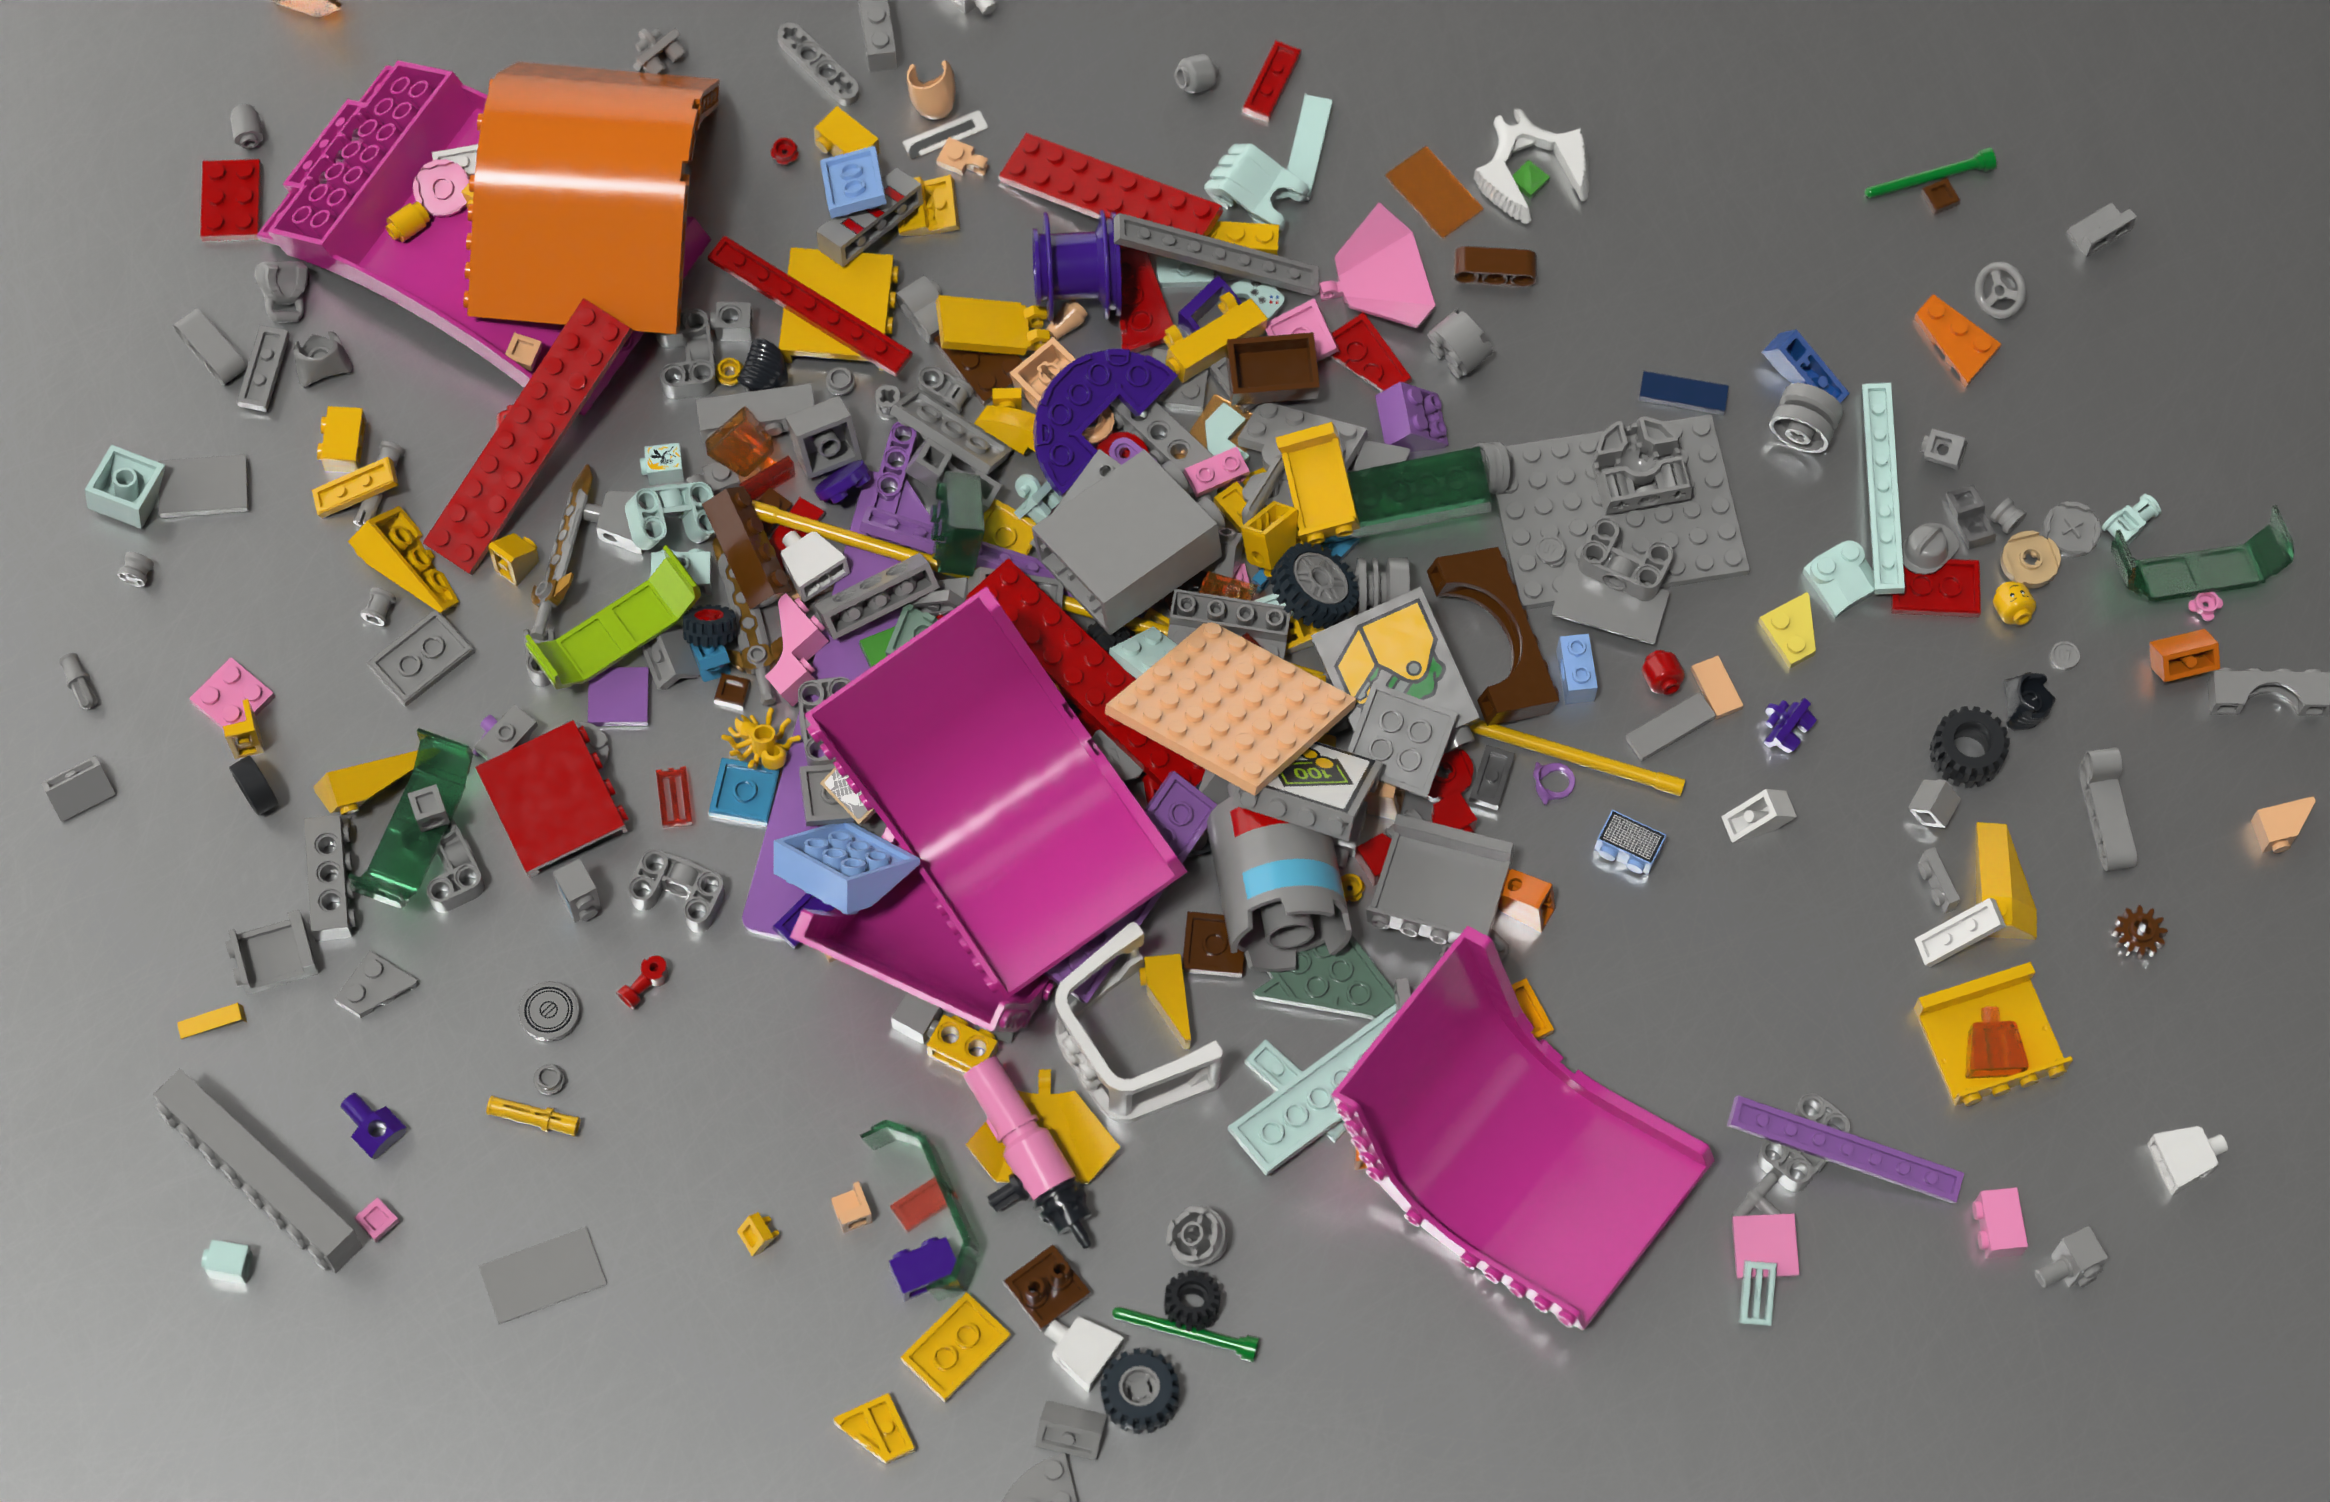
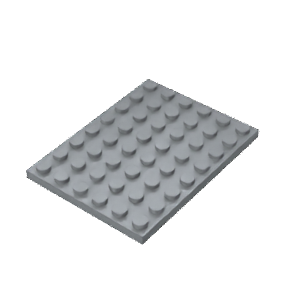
(1557, 495)

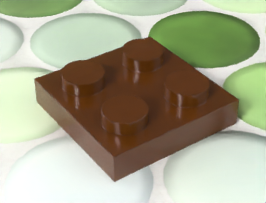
(1208, 947)

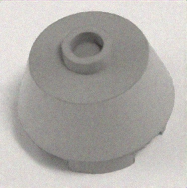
(1197, 1236)

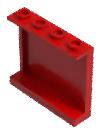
(552, 796)

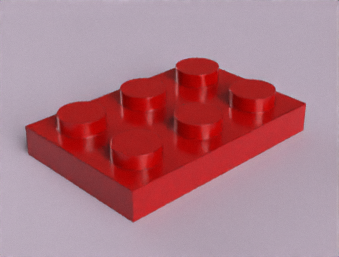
(230, 200)

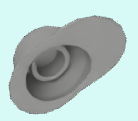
(1929, 548)

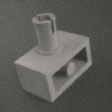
(2075, 1259)

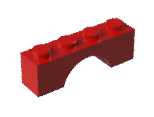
(1450, 812)

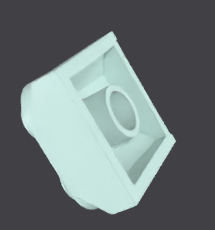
(1841, 577)

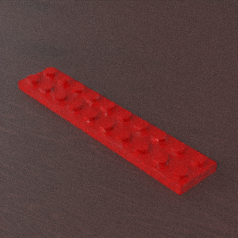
(527, 436)
(1079, 668)

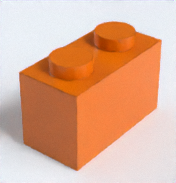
(2184, 655)

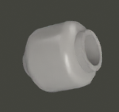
(1196, 73)

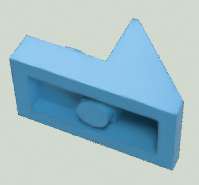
(711, 661)

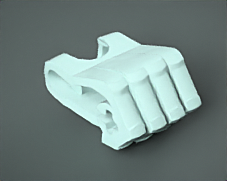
(1254, 183)

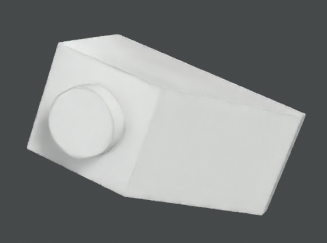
(1759, 815)

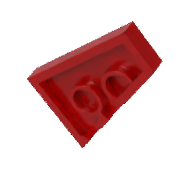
(1367, 354)

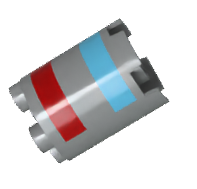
(1276, 886)

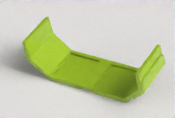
(618, 627)

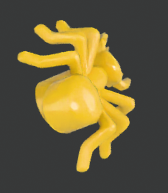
(761, 741)

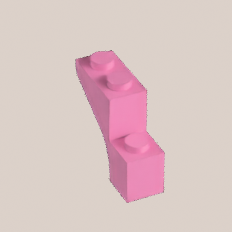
(801, 641)

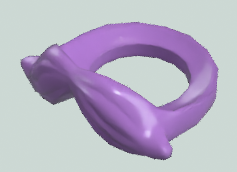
(1543, 770)

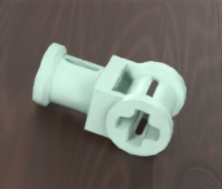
(2133, 519)

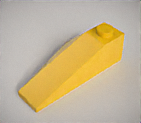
(395, 550)
(353, 786)
(2002, 879)

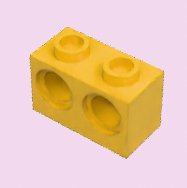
(957, 1053)

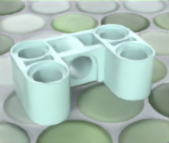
(666, 502)

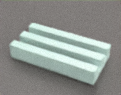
(1743, 1317)

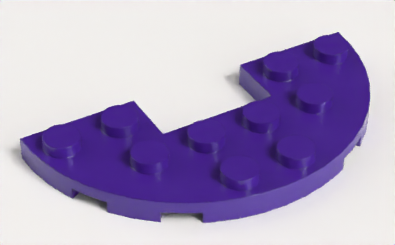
(1080, 396)

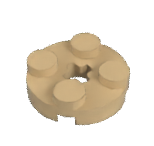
(2038, 547)

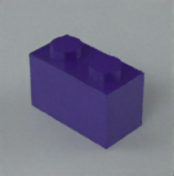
(921, 1266)

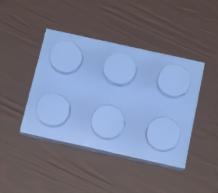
(853, 182)

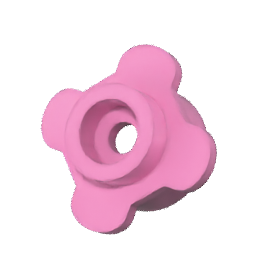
(2211, 599)

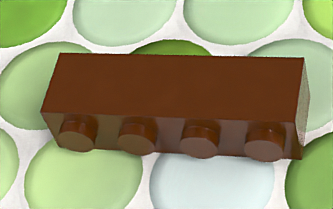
(747, 547)

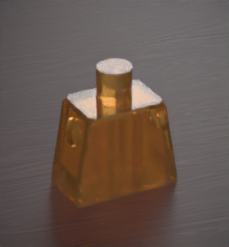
(741, 444)
(1994, 1047)

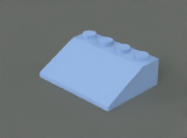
(842, 865)

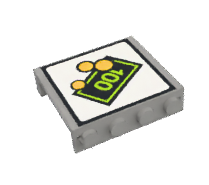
(1317, 790)

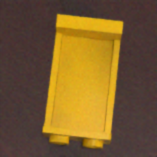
(1318, 483)

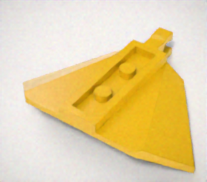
(1070, 1122)

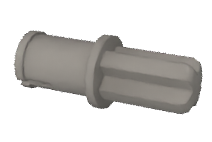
(78, 680)

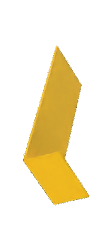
(211, 1020)

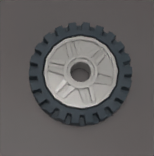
(1314, 585)

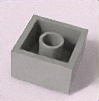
(823, 437)

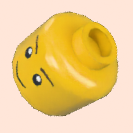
(2014, 603)

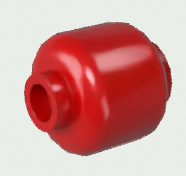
(1663, 672)

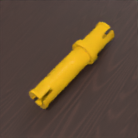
(546, 1119)

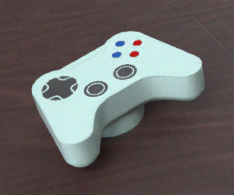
(1264, 296)

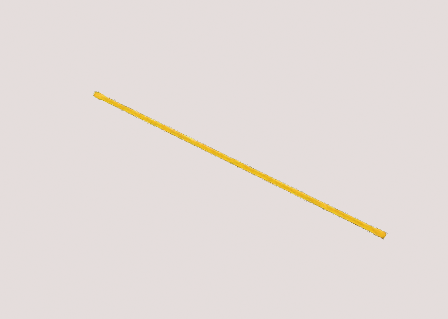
(1657, 780)

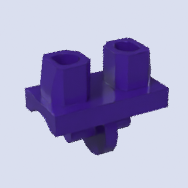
(1796, 715)

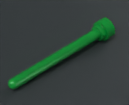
(1984, 160)
(1243, 1346)

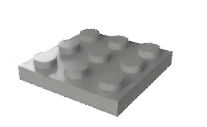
(1403, 735)

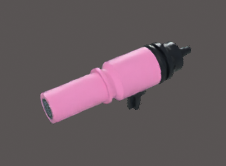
(1031, 1154)

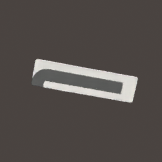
(938, 136)

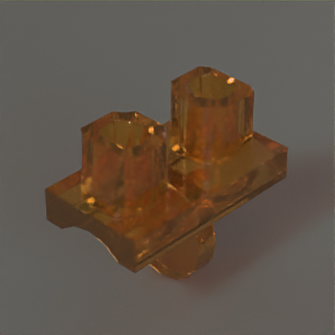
(1228, 587)

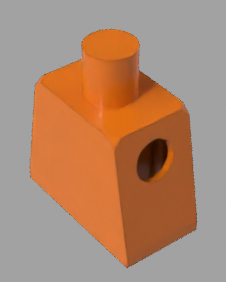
(1527, 899)

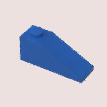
(1801, 364)

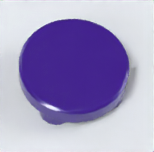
(835, 485)

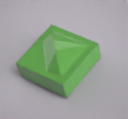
(1530, 179)

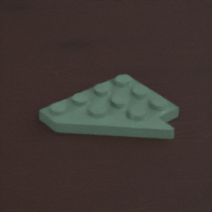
(1331, 983)

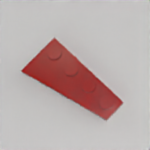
(1143, 306)

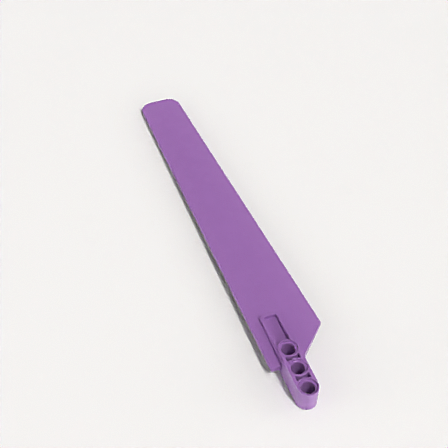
(769, 894)

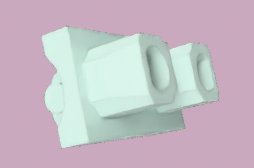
(1039, 499)

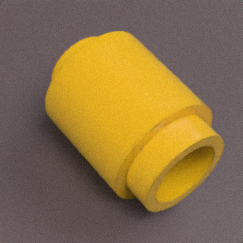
(407, 221)

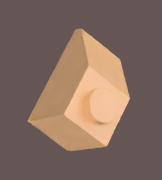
(2280, 824)

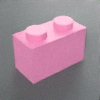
(2000, 1223)

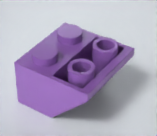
(1411, 418)

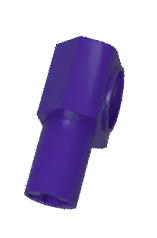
(367, 1121)

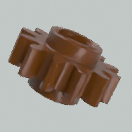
(2151, 936)

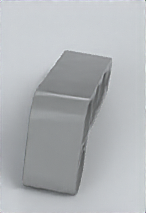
(2106, 808)

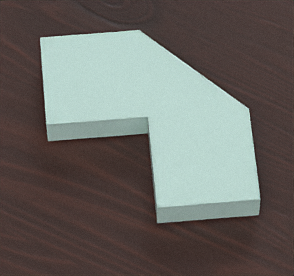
(1221, 428)

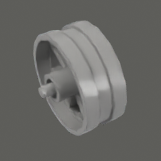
(1496, 466)

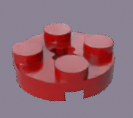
(1459, 778)

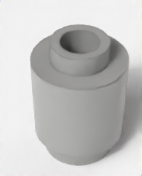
(246, 126)

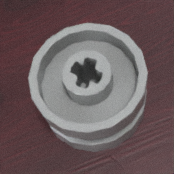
(1806, 418)

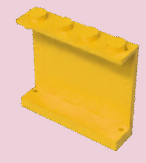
(1952, 1011)

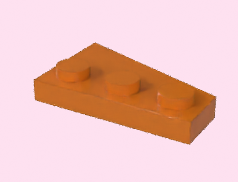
(1959, 339)

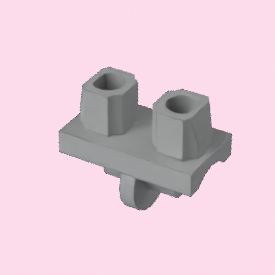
(668, 44)

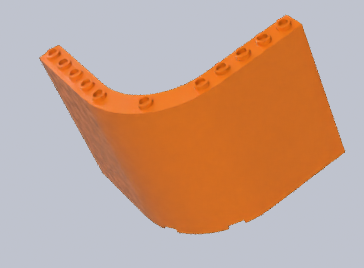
(583, 194)

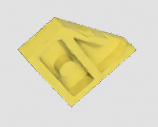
(1791, 630)

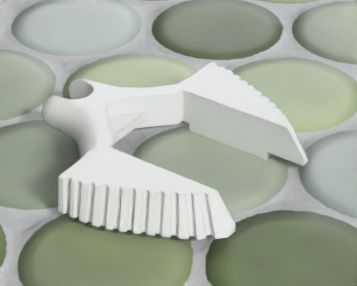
(1497, 180)

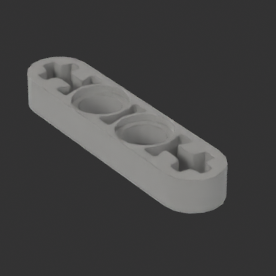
(816, 65)

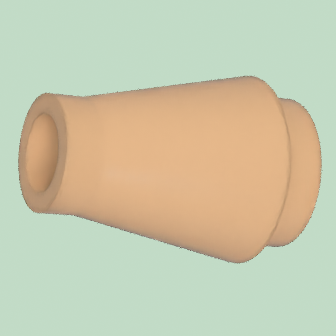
(1068, 318)

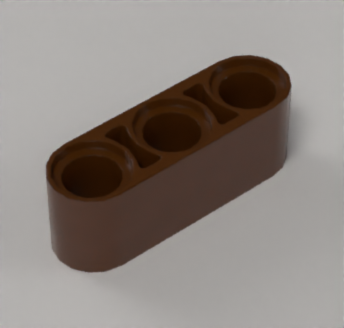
(1495, 266)

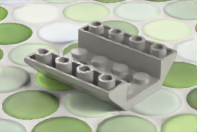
(1262, 621)

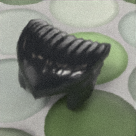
(764, 367)
(2027, 700)

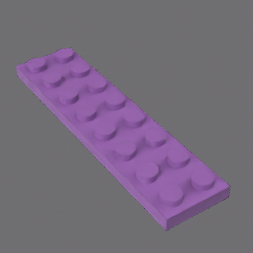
(1181, 818)

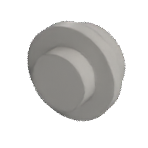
(840, 381)
(549, 1079)

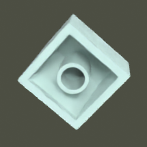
(125, 486)

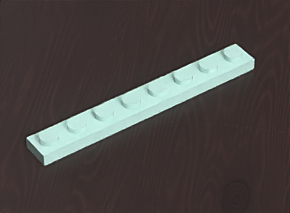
(1883, 488)

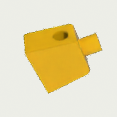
(1270, 535)

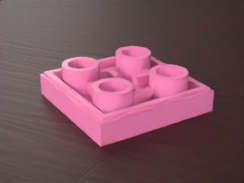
(1766, 1240)

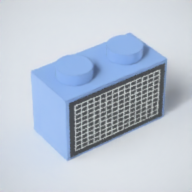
(1629, 843)

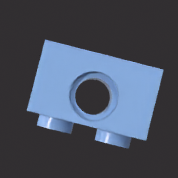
(1576, 668)

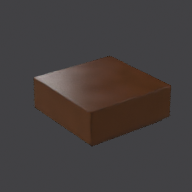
(1940, 196)
(732, 691)

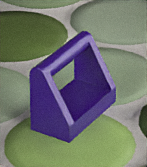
(1202, 304)

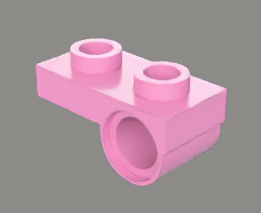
(1217, 472)

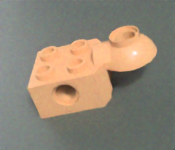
(1039, 369)

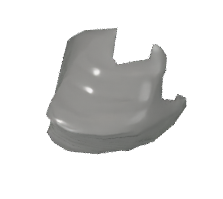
(320, 358)

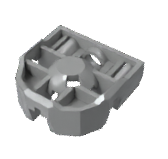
(1617, 484)

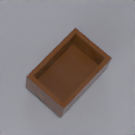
(1272, 368)

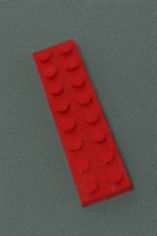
(1096, 185)

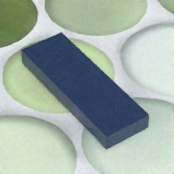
(1683, 393)

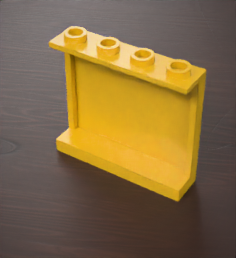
(858, 287)

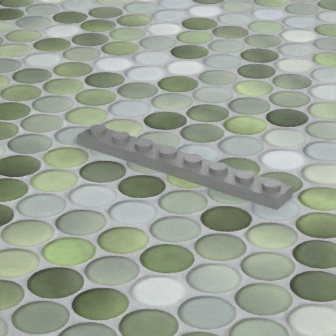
(1216, 254)

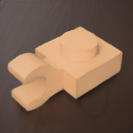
(960, 156)

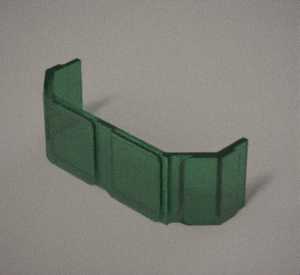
(2207, 569)
(403, 850)
(965, 1265)

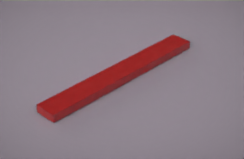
(810, 306)

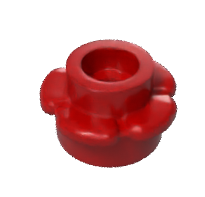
(781, 145)

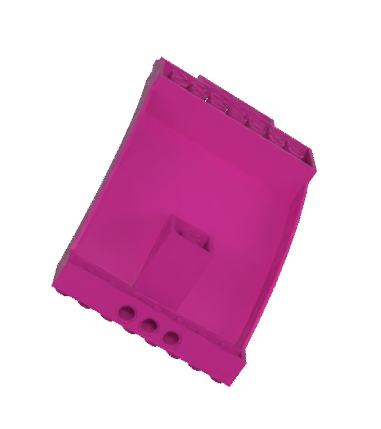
(366, 172)

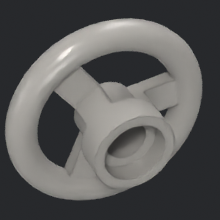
(2014, 289)

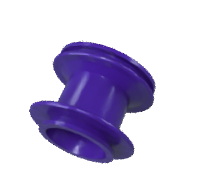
(1077, 266)

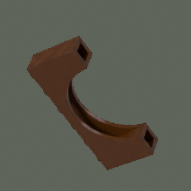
(1484, 580)

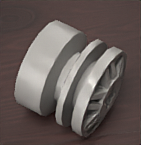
(1380, 586)

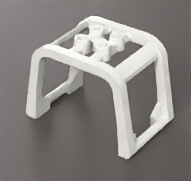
(1090, 1065)

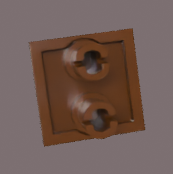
(1046, 1287)

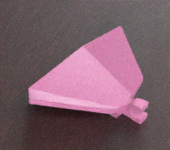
(1382, 272)

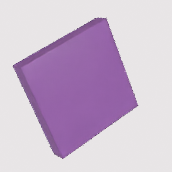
(619, 697)

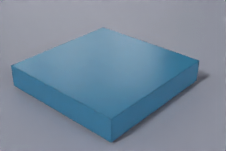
(744, 792)

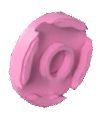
(440, 188)

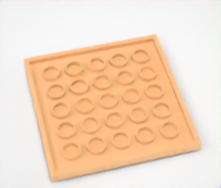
(1230, 707)

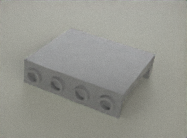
(1439, 881)

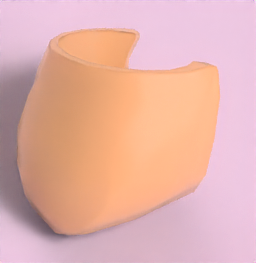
(934, 98)

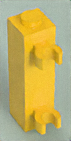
(1208, 344)

